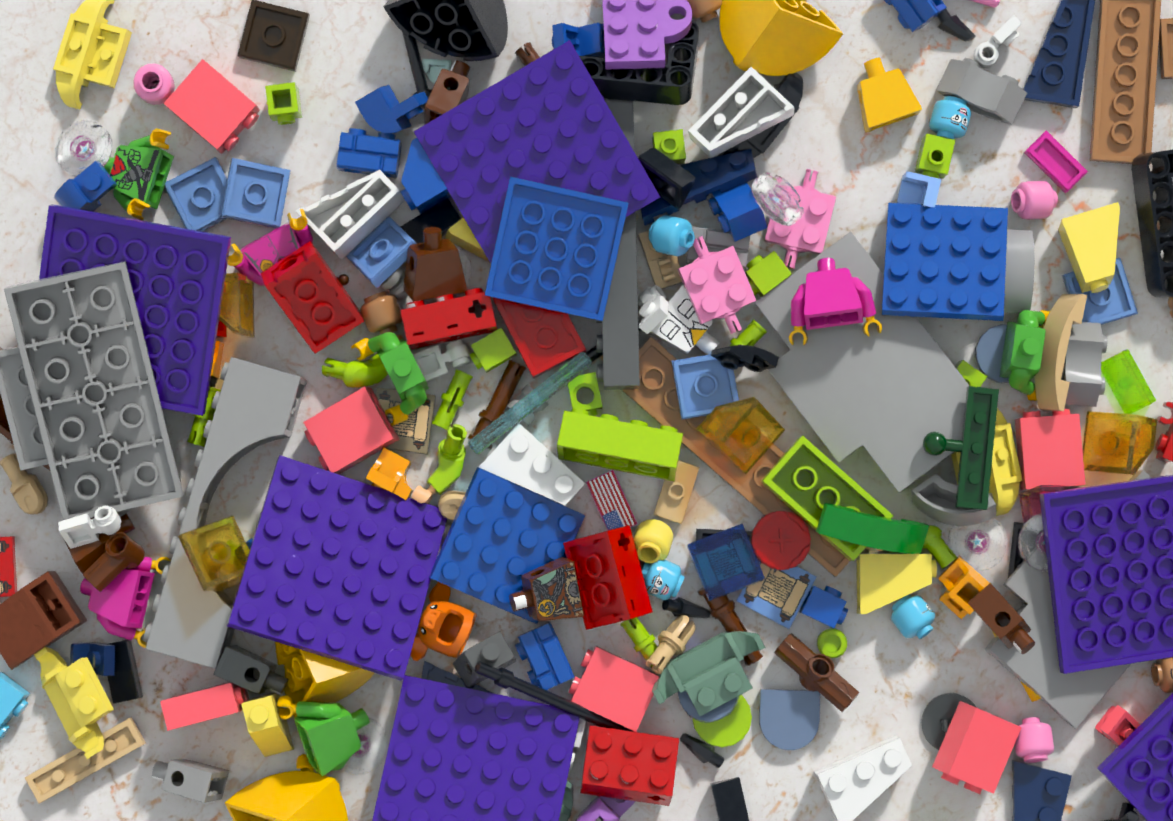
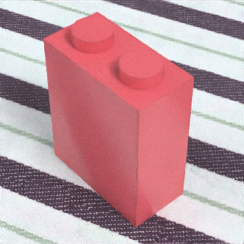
(212, 107)
(350, 431)
(1050, 449)
(613, 688)
(203, 705)
(976, 748)

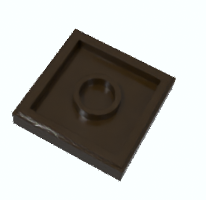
(273, 35)

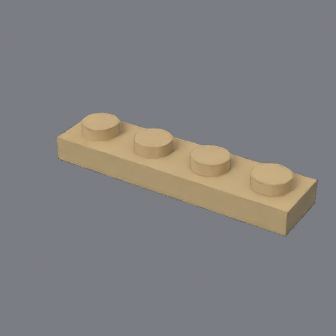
(75, 767)

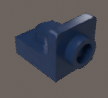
(99, 655)

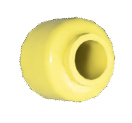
(653, 540)

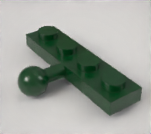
(975, 447)

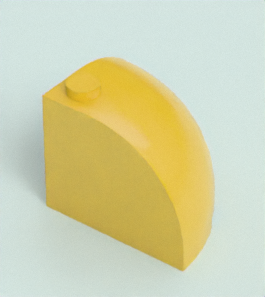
(776, 34)
(317, 677)
(289, 798)

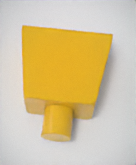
(885, 97)

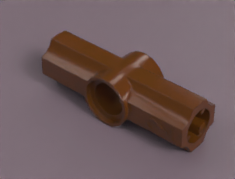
(826, 679)

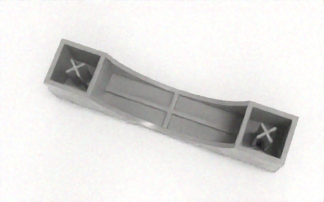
(250, 411)

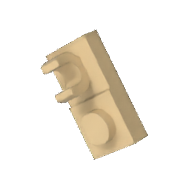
(662, 266)

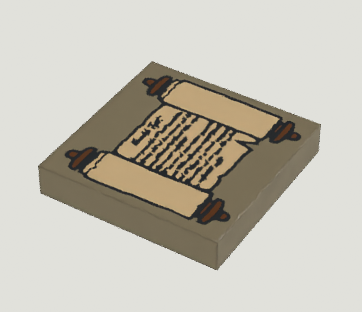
(414, 432)

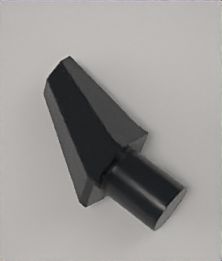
(954, 26)
(683, 607)
(702, 750)

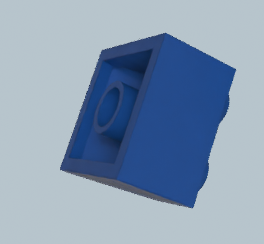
(421, 181)

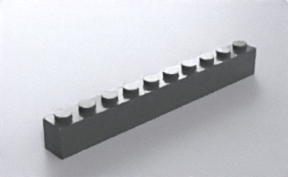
(620, 321)

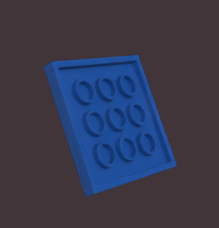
(556, 248)
(945, 262)
(500, 537)

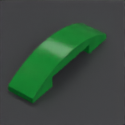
(872, 530)

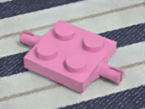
(811, 230)
(716, 285)

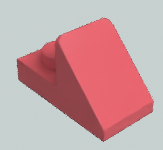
(1116, 725)

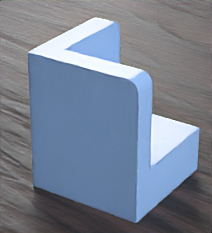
(918, 189)

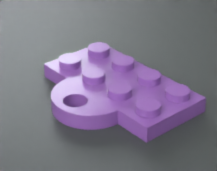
(640, 29)

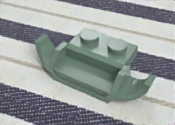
(709, 671)

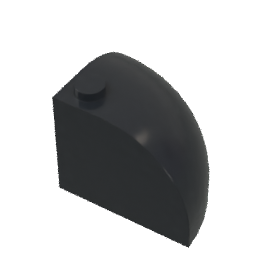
(453, 27)

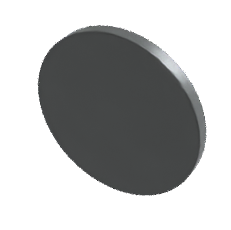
(939, 715)

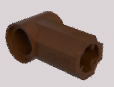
(119, 554)

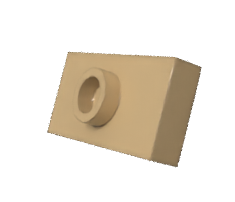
(676, 495)

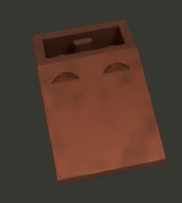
(36, 618)

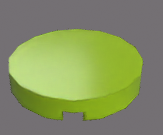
(729, 729)

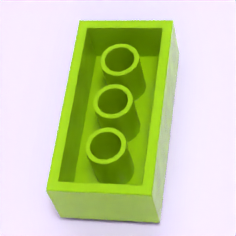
(619, 444)
(809, 479)

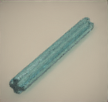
(530, 403)

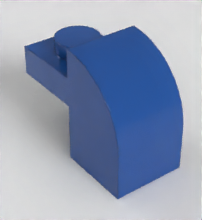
(587, 39)
(385, 112)
(86, 188)

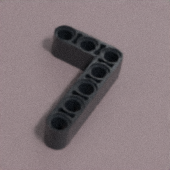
(653, 85)
(1150, 212)

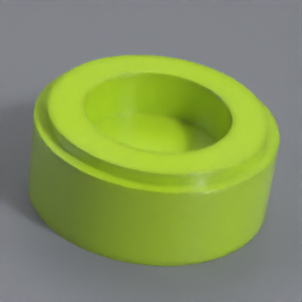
(832, 643)

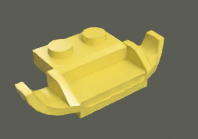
(89, 51)
(1005, 467)
(76, 698)

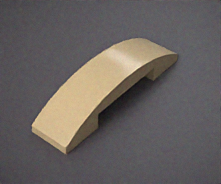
(1049, 388)

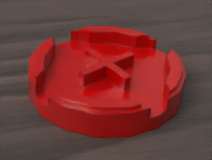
(781, 540)

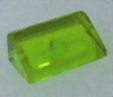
(1127, 382)

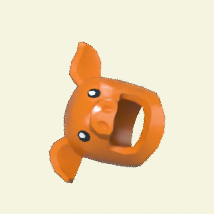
(442, 625)

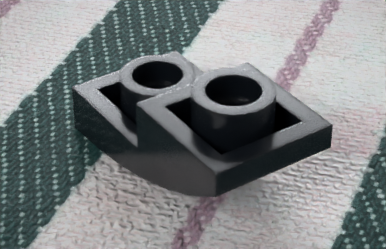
(751, 357)

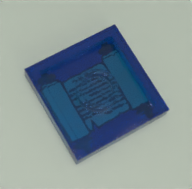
(725, 562)

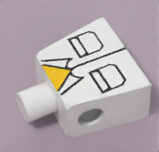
(682, 328)

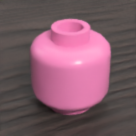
(147, 77)
(1034, 200)
(1034, 740)

